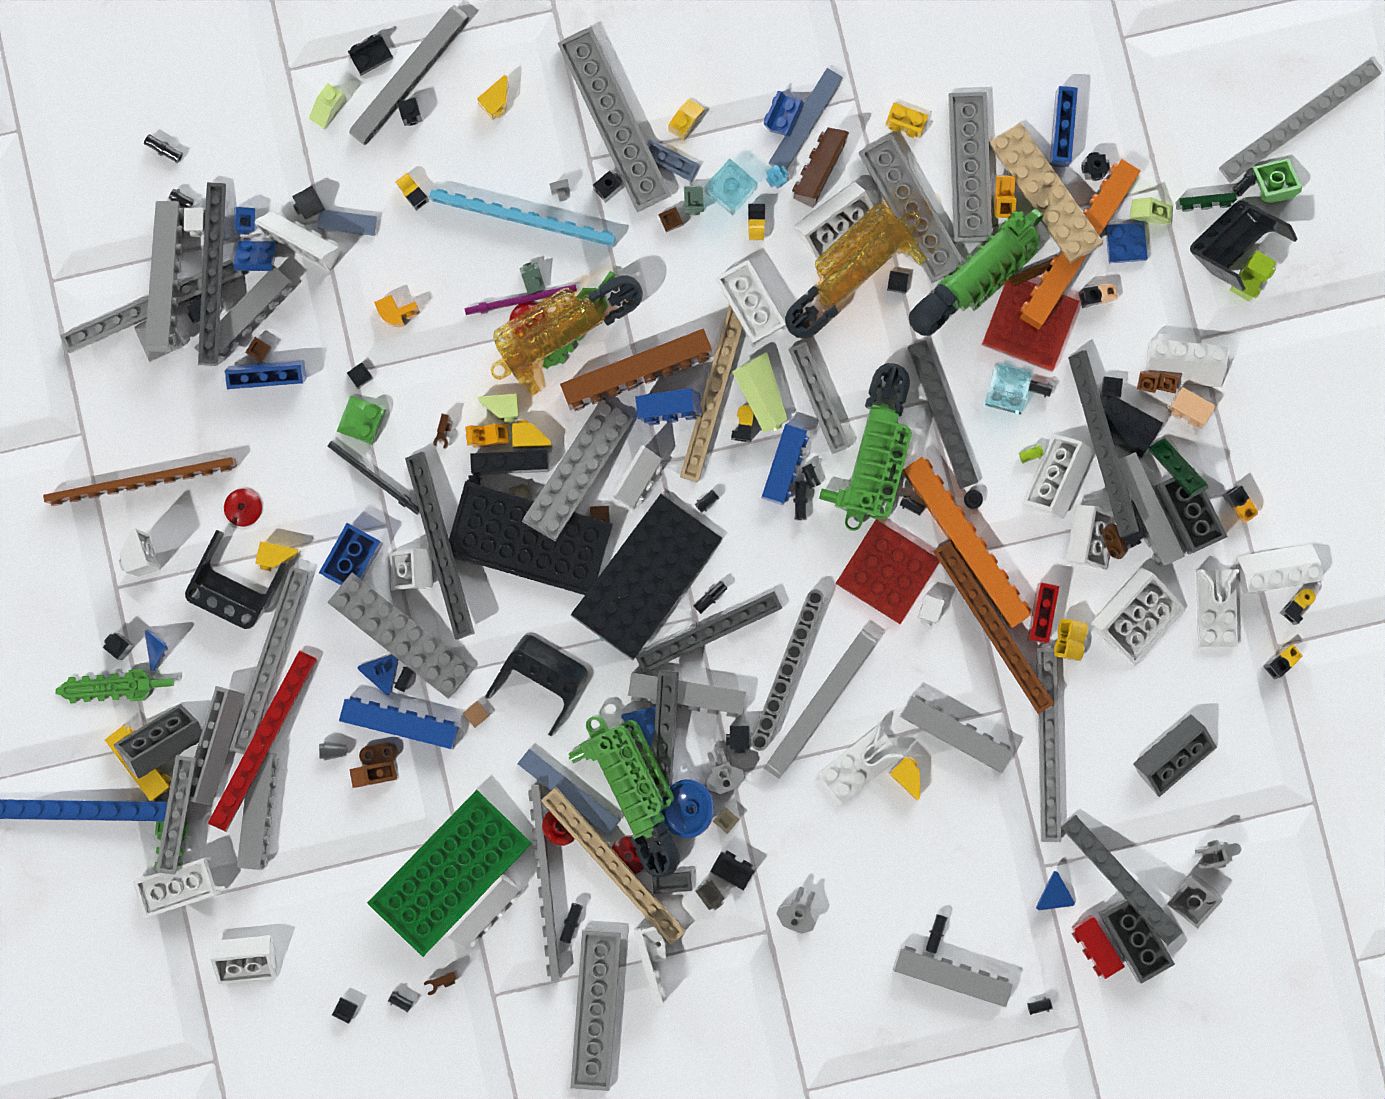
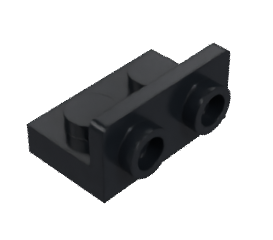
(370, 54)
(732, 870)

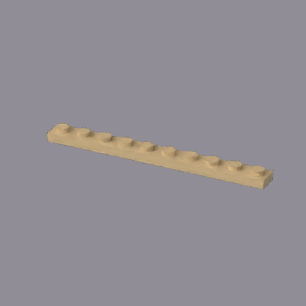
(712, 397)
(613, 865)

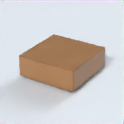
(476, 714)

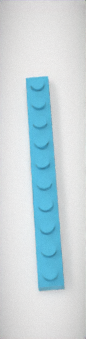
(515, 215)

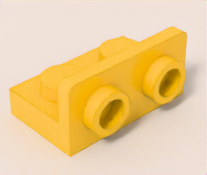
(906, 120)

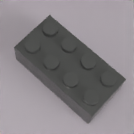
(1191, 516)
(1136, 941)

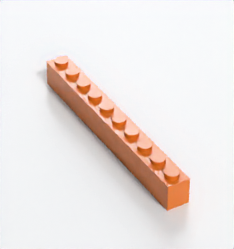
(1062, 271)
(966, 543)

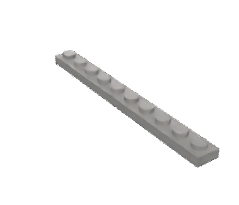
(1300, 120)
(137, 312)
(269, 659)
(1049, 749)
(545, 888)

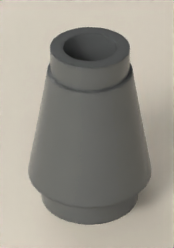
(331, 750)

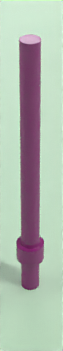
(484, 307)

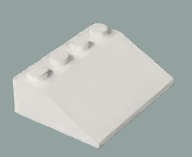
(298, 239)
(1138, 616)
(484, 910)

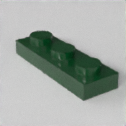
(1205, 202)

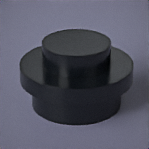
(973, 499)

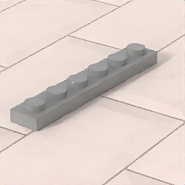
(819, 397)
(175, 814)

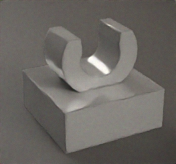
(560, 188)

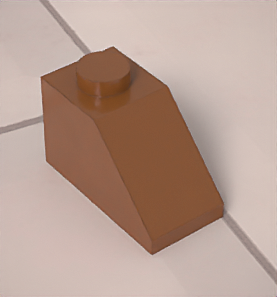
(373, 774)

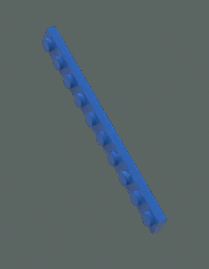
(82, 810)

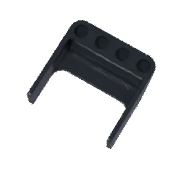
(1232, 236)
(227, 597)
(547, 668)

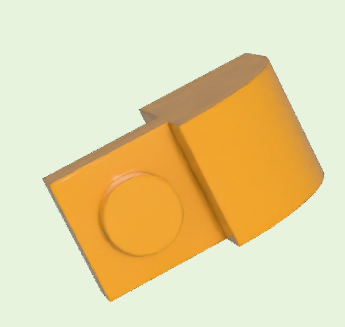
(1003, 198)
(392, 314)
(486, 435)

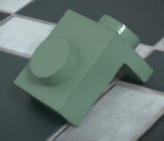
(693, 199)
(532, 277)

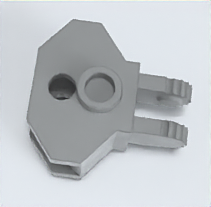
(721, 773)
(1217, 854)
(797, 911)

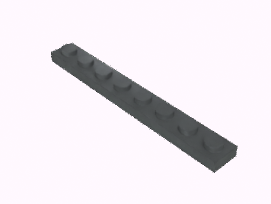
(943, 414)
(709, 632)
(1122, 880)

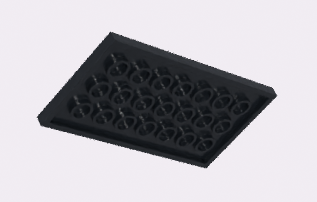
(492, 534)
(646, 577)

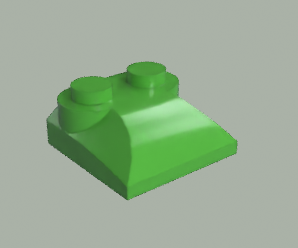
(1277, 181)
(361, 420)

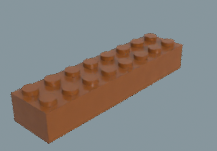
(636, 370)

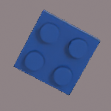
(1126, 242)
(255, 255)

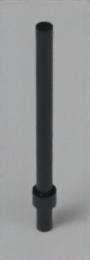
(403, 500)

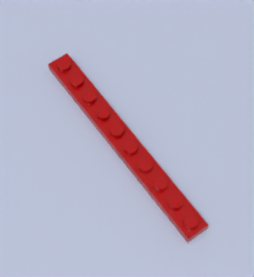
(262, 741)

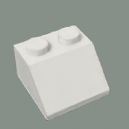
(411, 569)

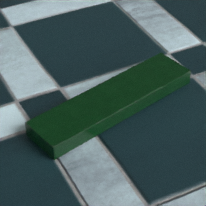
(1178, 467)

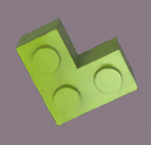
(1254, 272)

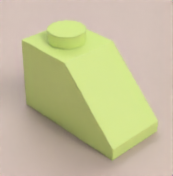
(326, 105)
(1151, 211)
(502, 406)

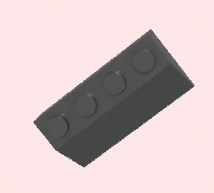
(159, 741)
(1175, 755)

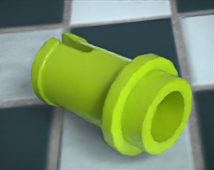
(1031, 454)

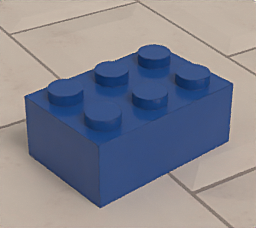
(668, 406)
(351, 553)

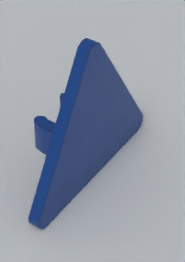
(155, 649)
(380, 672)
(646, 721)
(1055, 894)

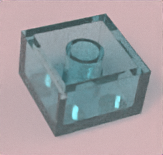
(731, 186)

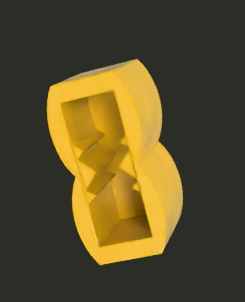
(1071, 639)

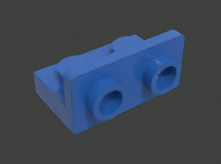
(783, 114)

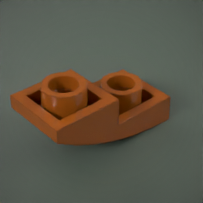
(1158, 380)

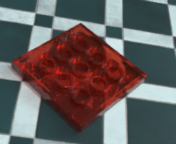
(1019, 339)
(887, 571)

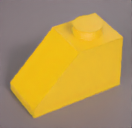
(495, 98)
(685, 119)
(528, 436)
(272, 555)
(908, 776)

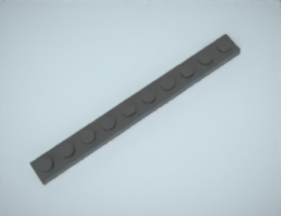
(212, 274)
(1103, 444)
(439, 546)

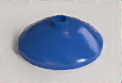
(680, 815)

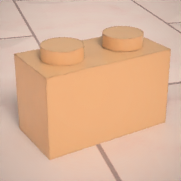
(1191, 408)

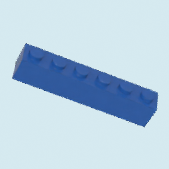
(398, 723)

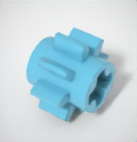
(777, 176)

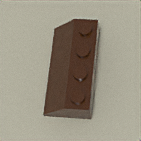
(820, 167)

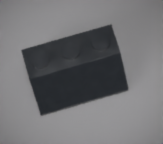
(1130, 426)

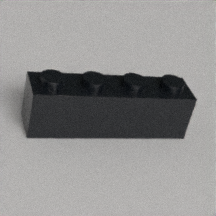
(509, 462)

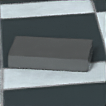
(673, 883)

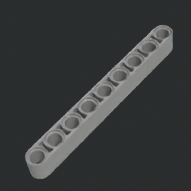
(409, 74)
(787, 660)
(820, 703)

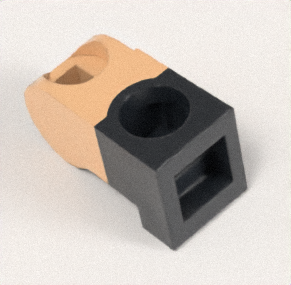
(1097, 295)

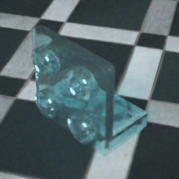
(1008, 389)

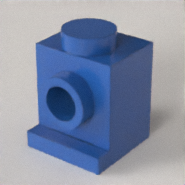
(249, 215)

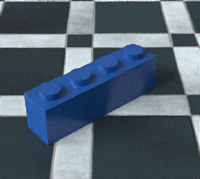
(1063, 126)
(265, 374)
(784, 464)

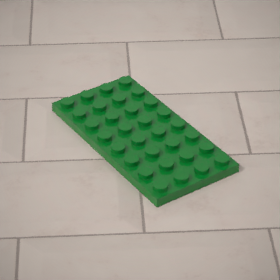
(449, 873)

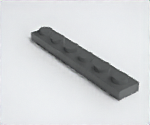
(665, 723)

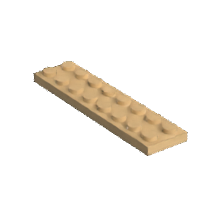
(1046, 193)

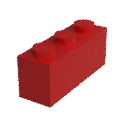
(1043, 613)
(1097, 947)

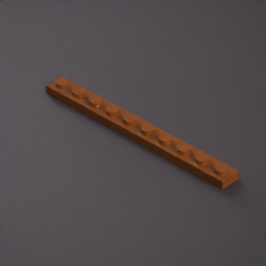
(132, 483)
(993, 627)

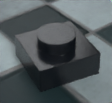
(897, 282)
(360, 375)
(1111, 386)
(345, 1010)

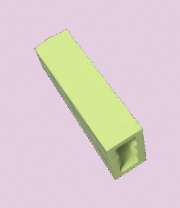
(761, 392)

